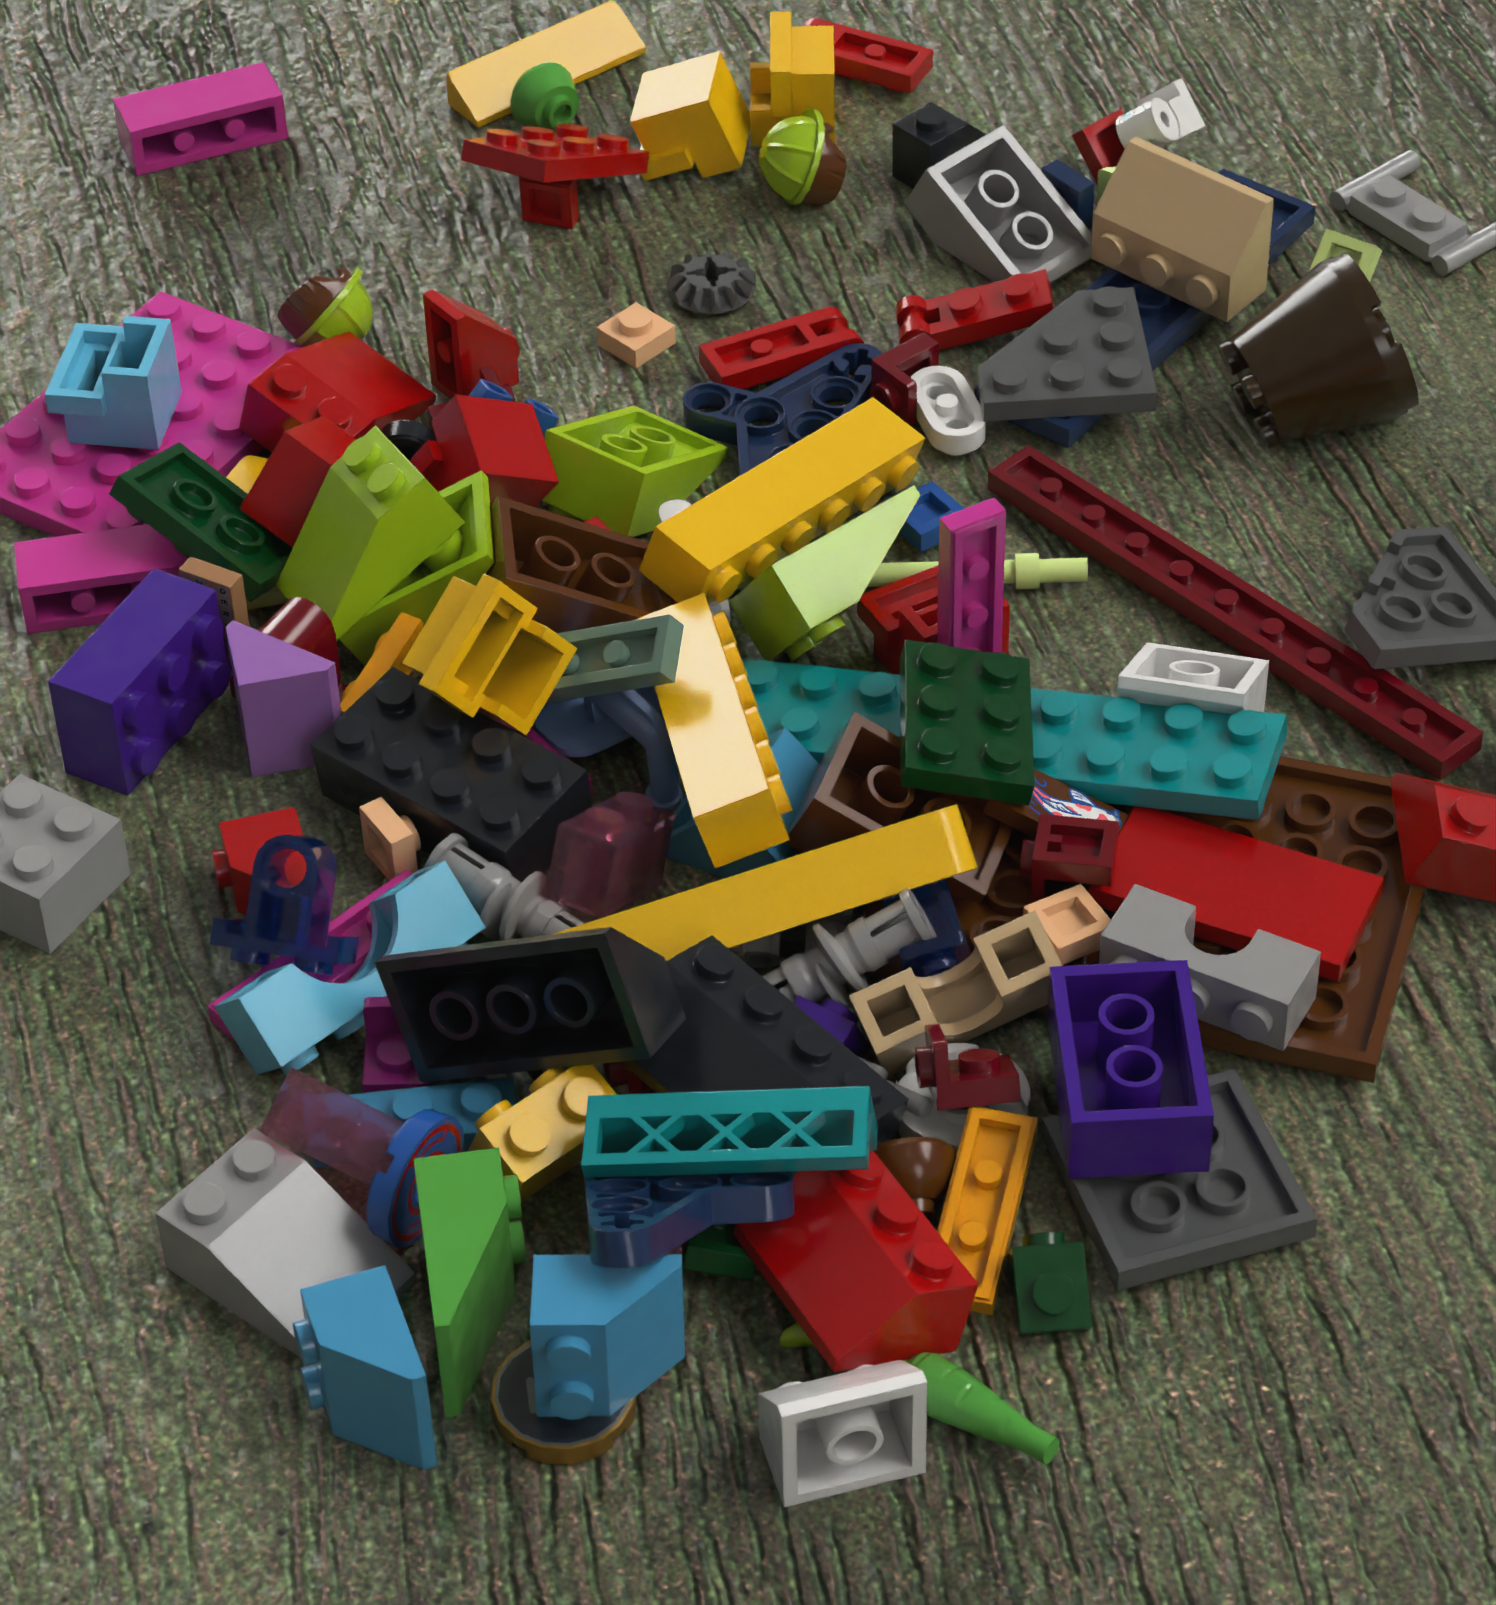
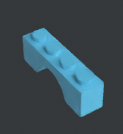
(289, 1012)

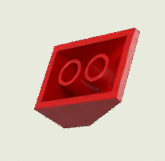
(331, 380)

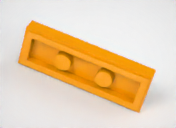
(987, 1195)

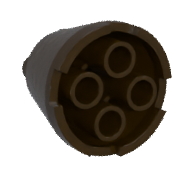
(1320, 358)

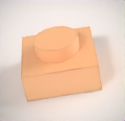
(636, 335)
(389, 838)
(1071, 922)

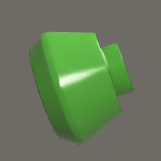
(545, 96)

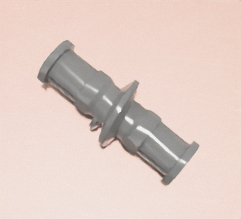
(504, 904)
(858, 949)

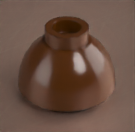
(920, 1167)

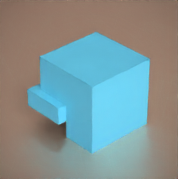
(117, 383)

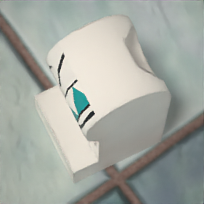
(1161, 117)

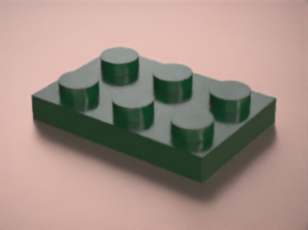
(202, 516)
(966, 722)

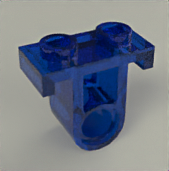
(288, 917)

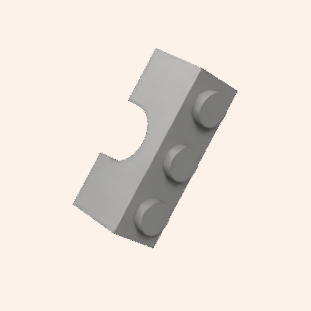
(1251, 992)

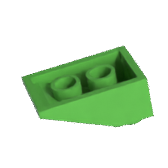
(468, 1259)

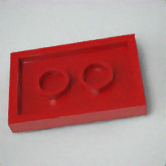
(556, 155)

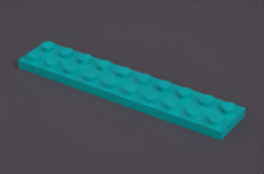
(1089, 741)

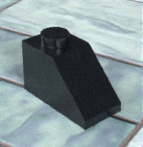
(926, 139)

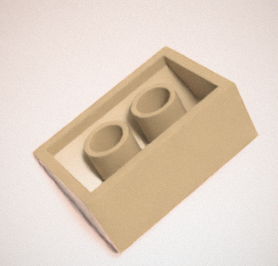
(1184, 230)

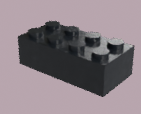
(450, 774)

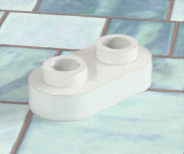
(948, 410)

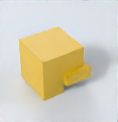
(795, 77)
(691, 116)
(489, 653)

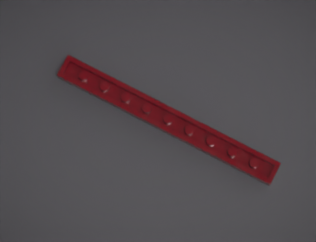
(1237, 613)

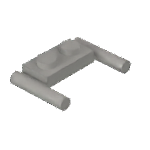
(1410, 217)

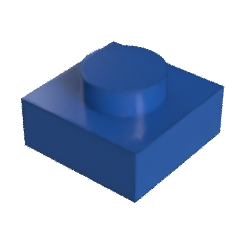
(922, 524)

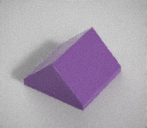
(281, 698)

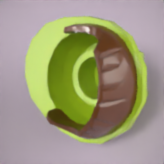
(803, 160)
(327, 308)

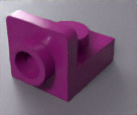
(386, 1054)

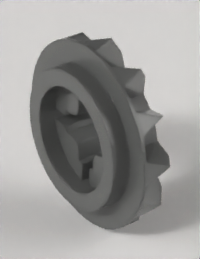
(693, 292)

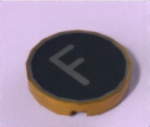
(548, 1438)

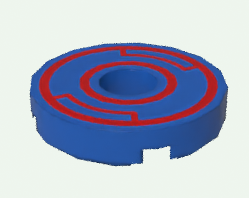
(393, 1196)

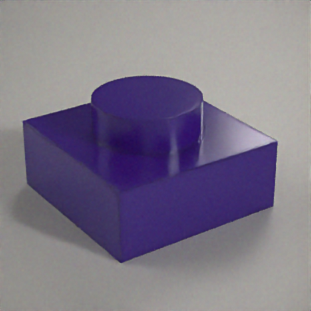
(838, 1022)

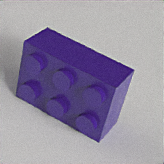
(140, 681)
(1129, 1069)

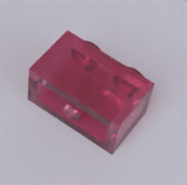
(610, 854)
(331, 1127)

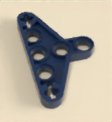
(791, 403)
(649, 1216)

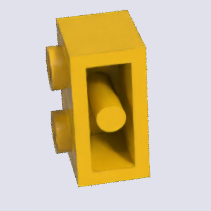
(543, 1131)

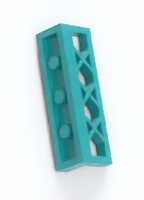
(729, 1132)

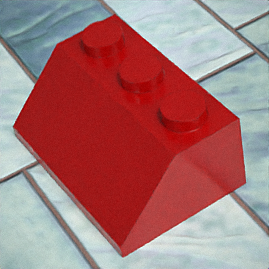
(862, 1269)

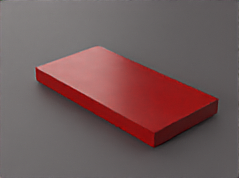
(1243, 886)

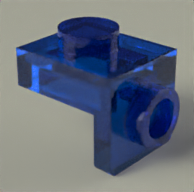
(949, 946)

